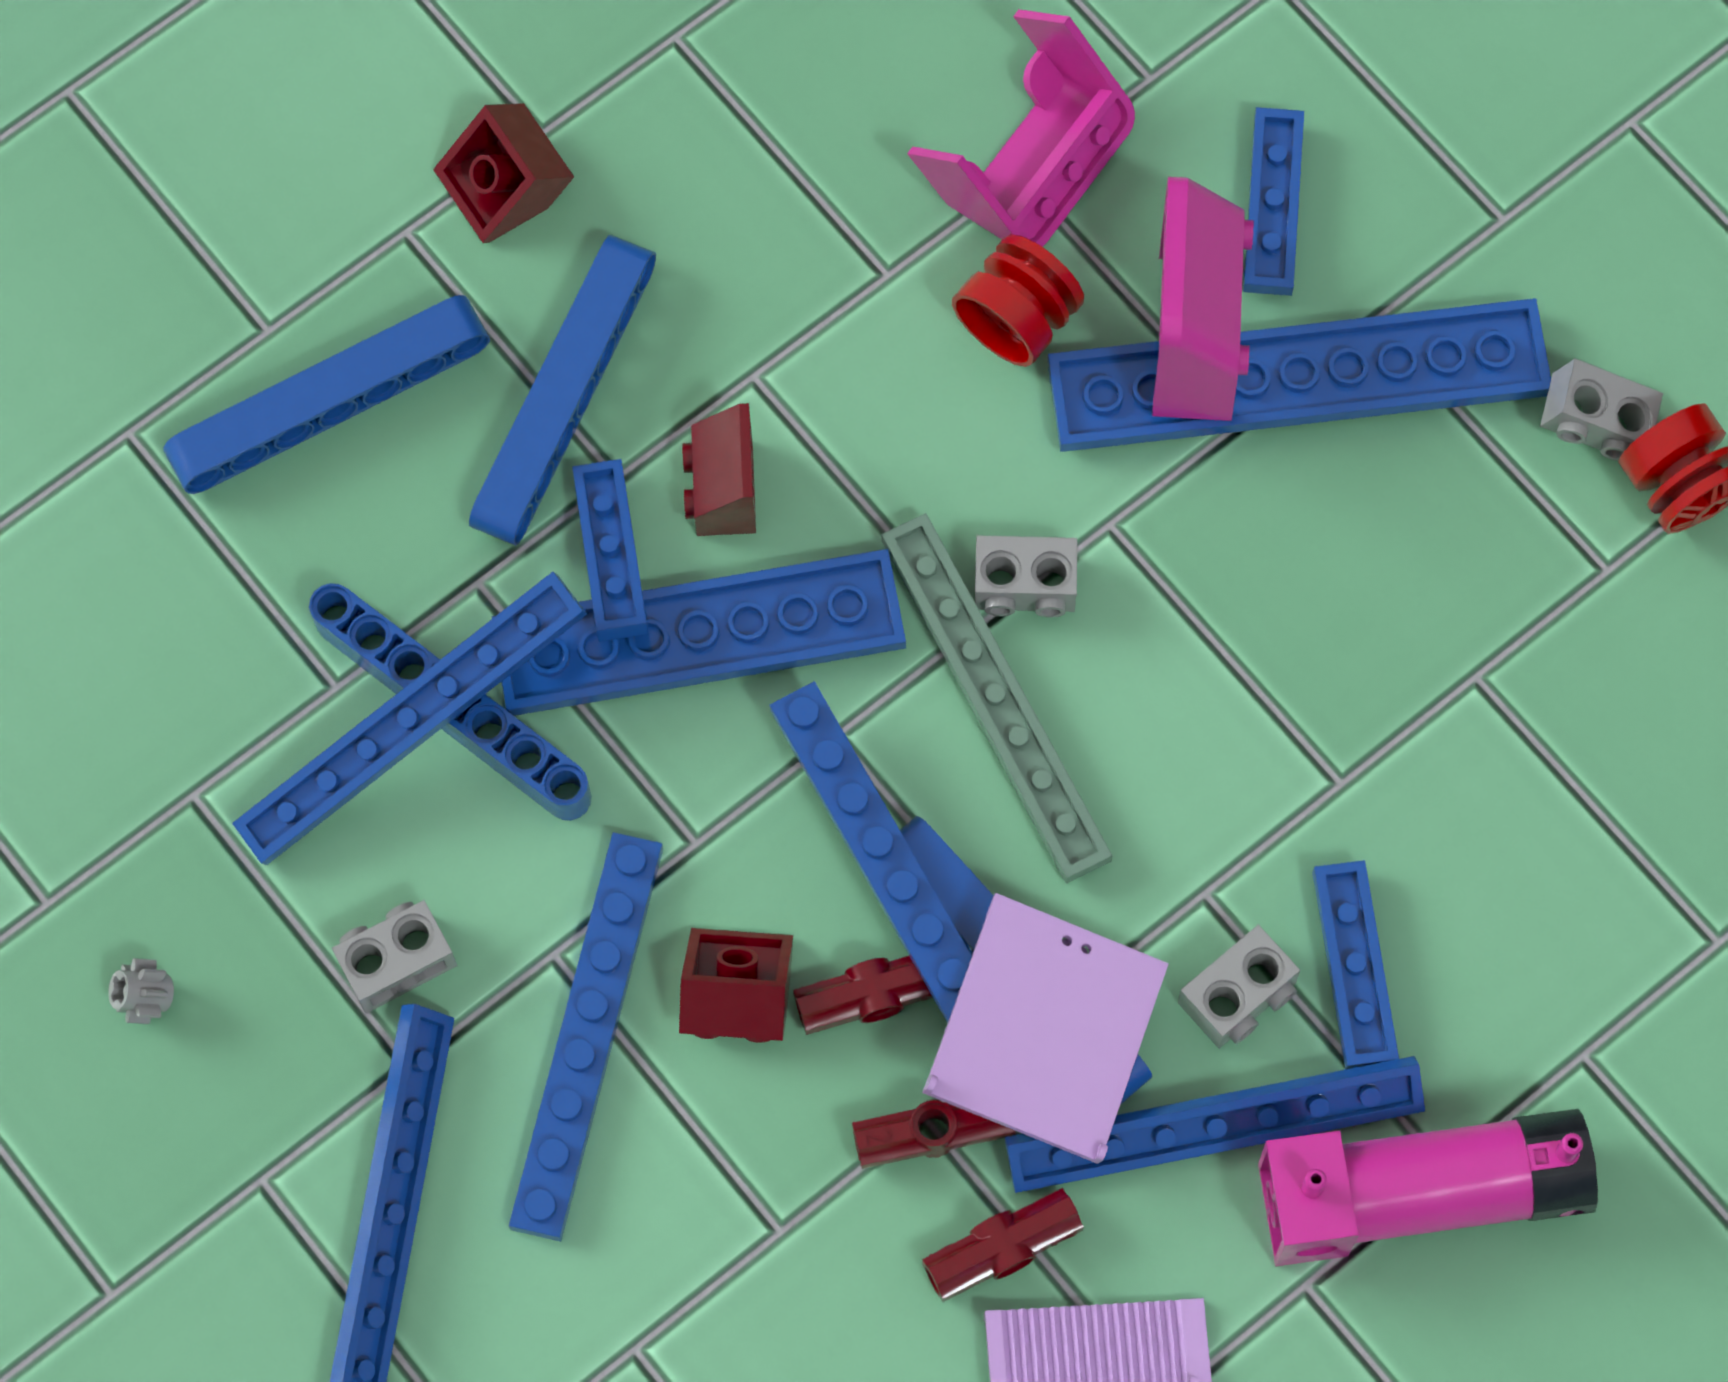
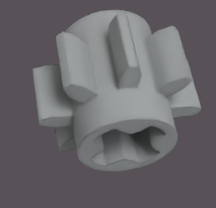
(141, 991)

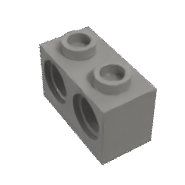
(1602, 399)
(1025, 561)
(400, 967)
(1230, 979)

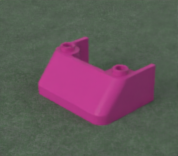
(1055, 150)
(1200, 303)

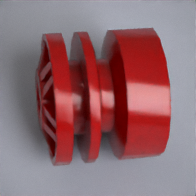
(1018, 300)
(1683, 462)

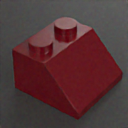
(502, 170)
(722, 474)
(735, 985)

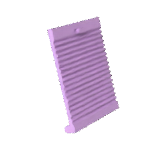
(1046, 1028)
(1100, 1343)

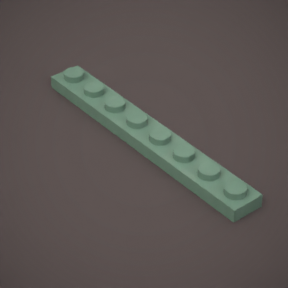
(996, 698)

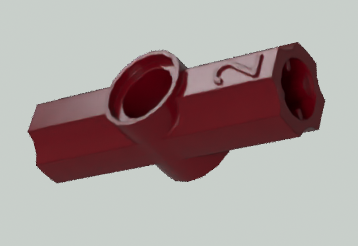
(865, 993)
(898, 1135)
(1002, 1244)

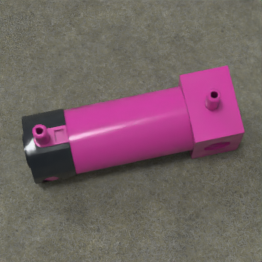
(1339, 1194)

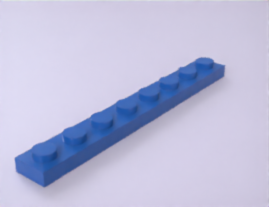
(409, 718)
(875, 842)
(586, 1037)
(1228, 1122)
(392, 1196)

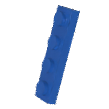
(1274, 201)
(610, 550)
(1355, 964)

